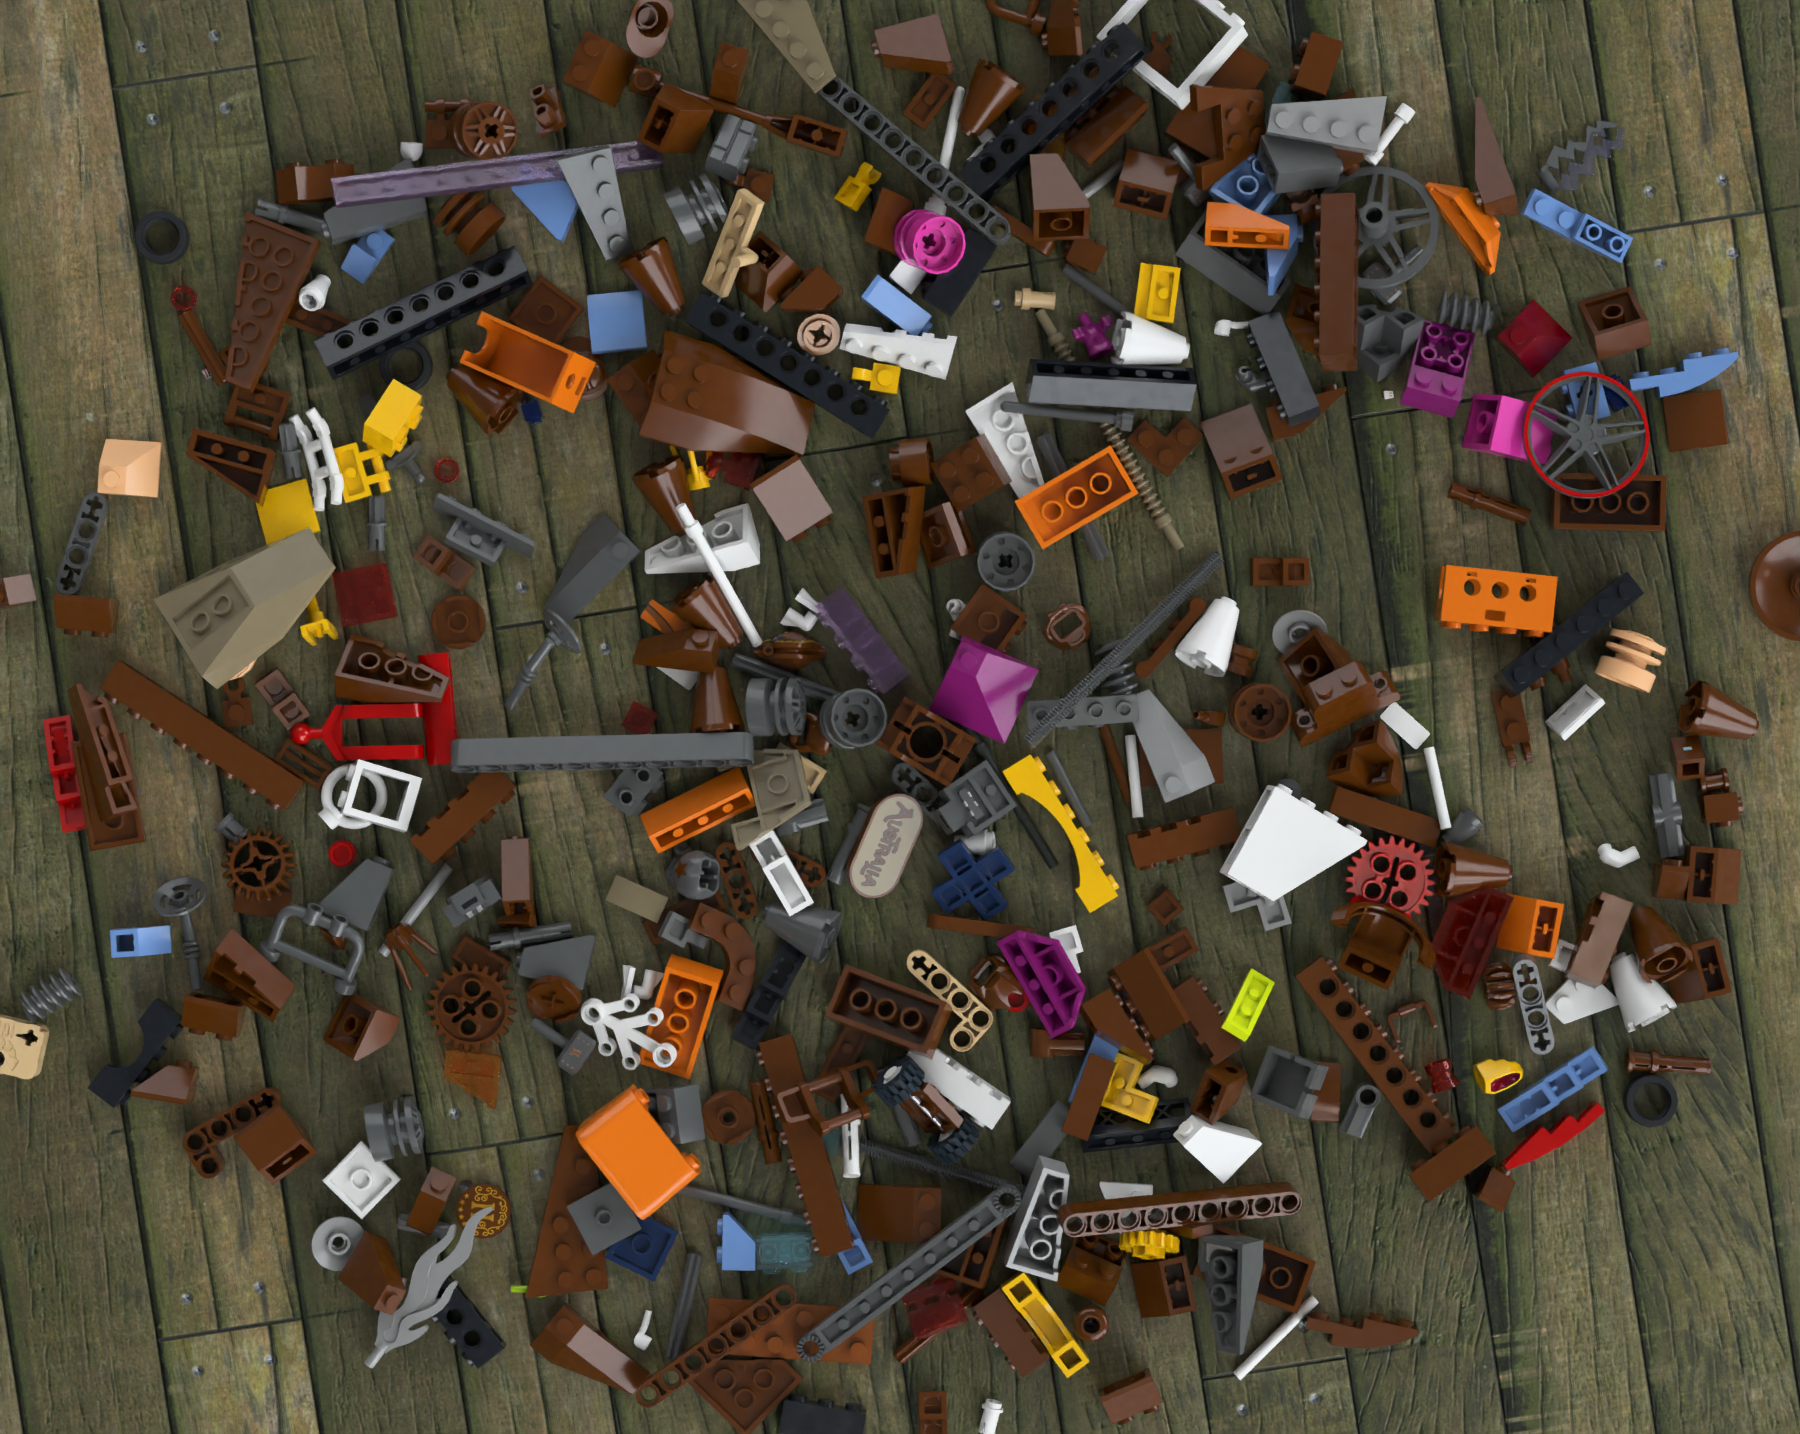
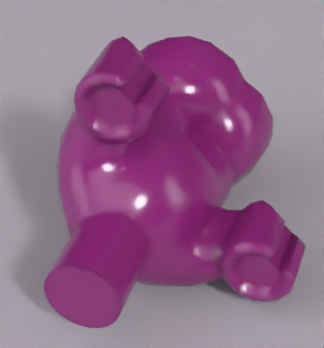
(1094, 336)

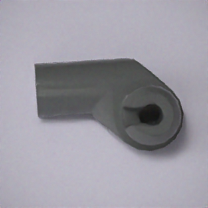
(1250, 380)

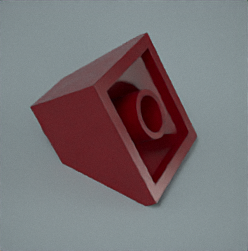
(1533, 338)

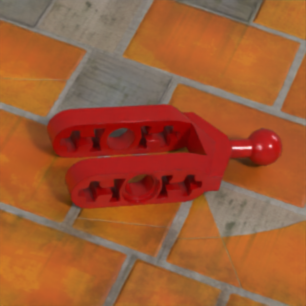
(333, 732)

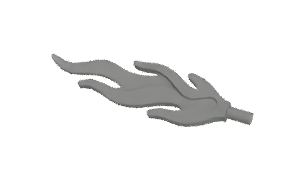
(423, 1291)

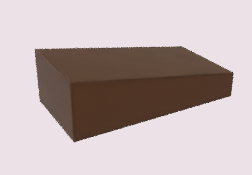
(523, 920)

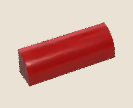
(439, 717)

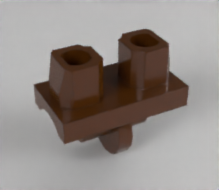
(547, 109)
(1302, 204)

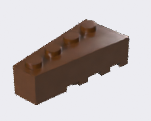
(463, 814)
(1183, 837)

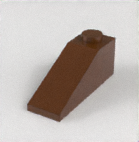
(680, 650)

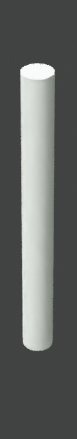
(1275, 1337)

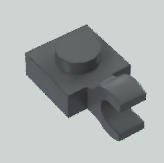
(675, 931)

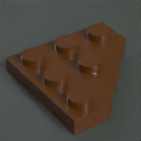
(746, 1388)

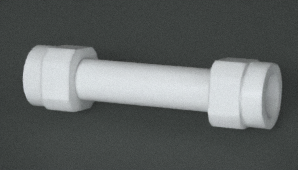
(1402, 115)

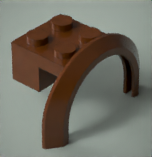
(1379, 942)

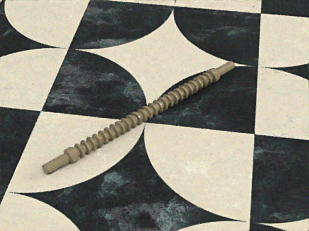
(1163, 520)

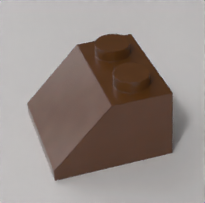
(600, 69)
(887, 214)
(1614, 323)
(630, 382)
(87, 614)
(213, 1015)
(1130, 1397)

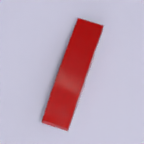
(58, 737)
(1542, 1141)

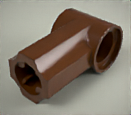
(1061, 1045)

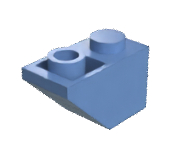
(140, 941)
(737, 1247)

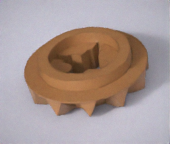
(822, 344)

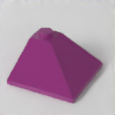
(983, 689)

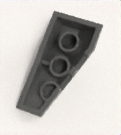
(594, 564)

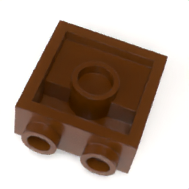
(989, 620)

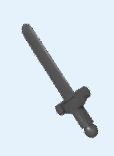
(406, 455)

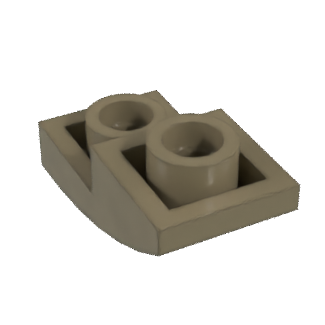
(636, 898)

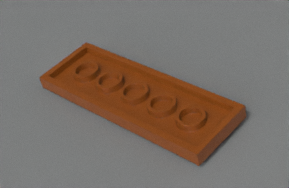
(782, 1335)

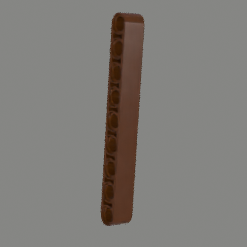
(1167, 1204)

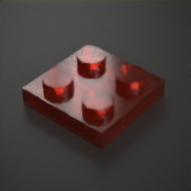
(365, 595)

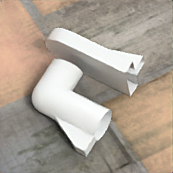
(806, 622)
(650, 980)

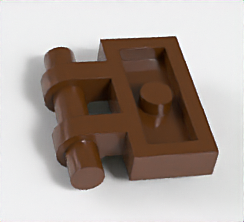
(437, 130)

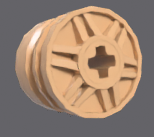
(1630, 660)

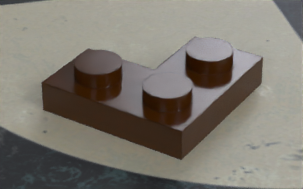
(1161, 451)

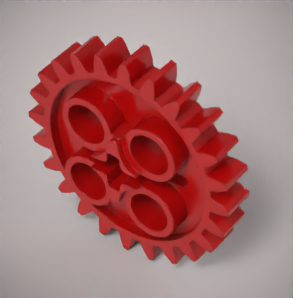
(1414, 886)

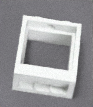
(407, 803)

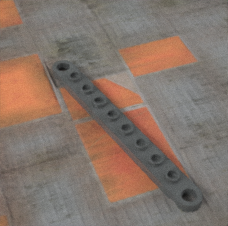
(909, 1273)

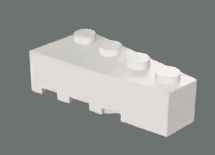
(963, 1088)

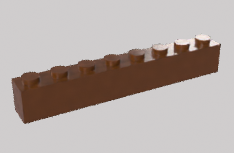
(201, 734)
(808, 1151)

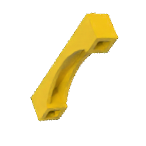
(1094, 886)

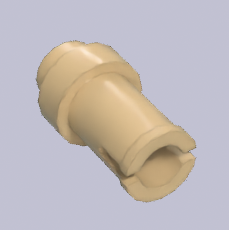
(1033, 299)

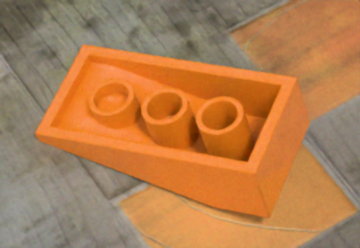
(1076, 497)
(686, 1002)

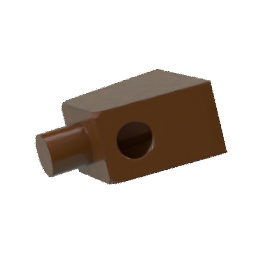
(1222, 1082)

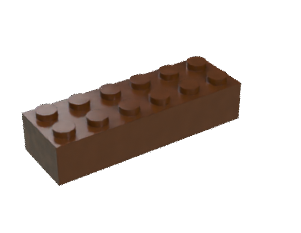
(1338, 281)

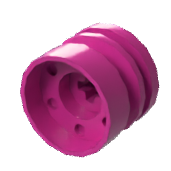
(942, 244)

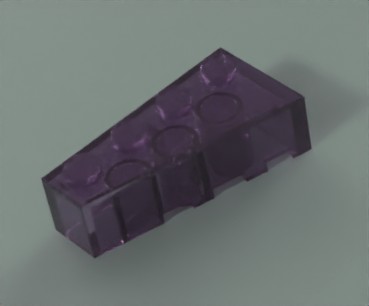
(863, 641)

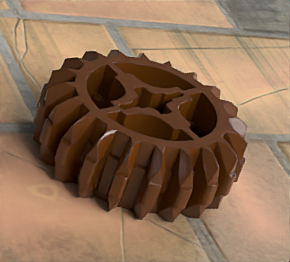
(247, 869)

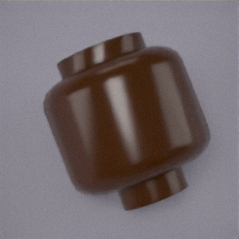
(1097, 1330)

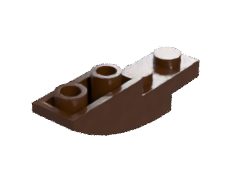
(1372, 1332)

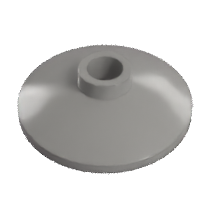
(1285, 632)
(335, 1256)

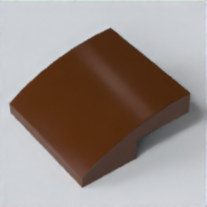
(1695, 420)

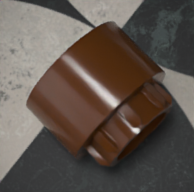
(912, 461)

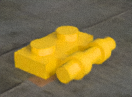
(354, 474)

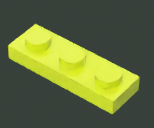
(1248, 1004)

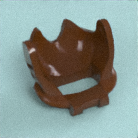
(1077, 636)
(997, 986)

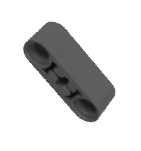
(1041, 1140)

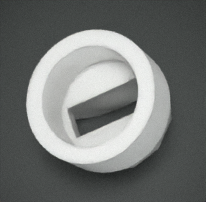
(411, 150)

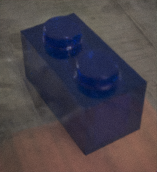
(1614, 399)
(533, 412)

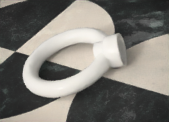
(332, 815)

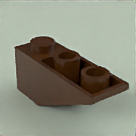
(1279, 429)
(1110, 1023)

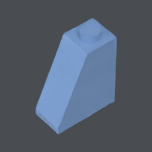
(551, 204)
(896, 307)

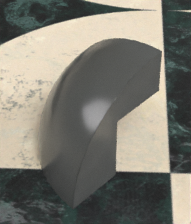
(1385, 338)

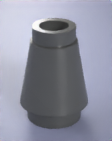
(1463, 827)

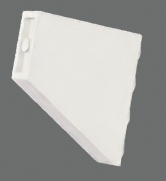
(1287, 844)

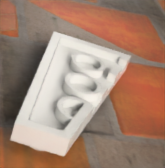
(911, 352)
(1009, 439)

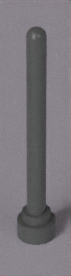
(1121, 419)

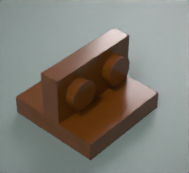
(944, 535)

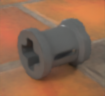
(231, 828)

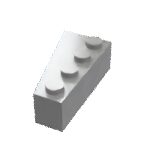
(1337, 123)

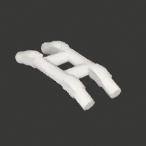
(310, 447)

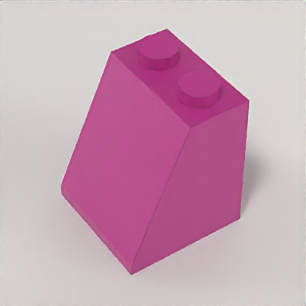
(1497, 426)

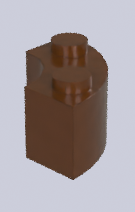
(309, 183)

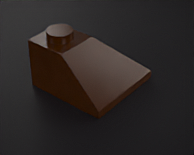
(1301, 316)
(1312, 659)
(360, 1027)
(172, 1084)

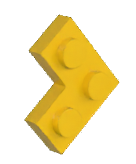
(1121, 1091)

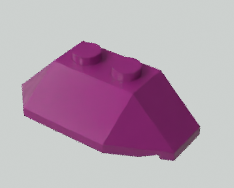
(1045, 978)

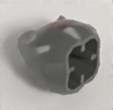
(693, 872)

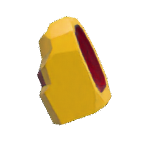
(1497, 1075)

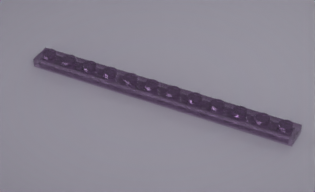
(478, 175)

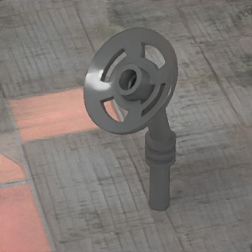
(557, 635)
(183, 907)

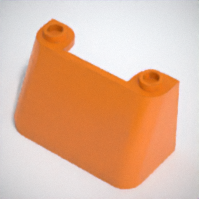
(636, 1152)

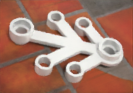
(625, 1030)

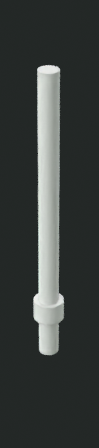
(694, 530)

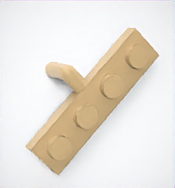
(733, 243)

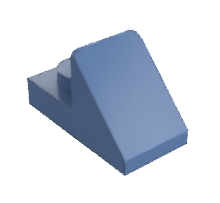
(366, 255)

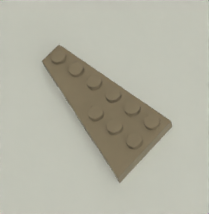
(795, 35)

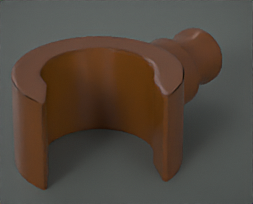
(1210, 717)

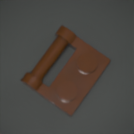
(262, 400)

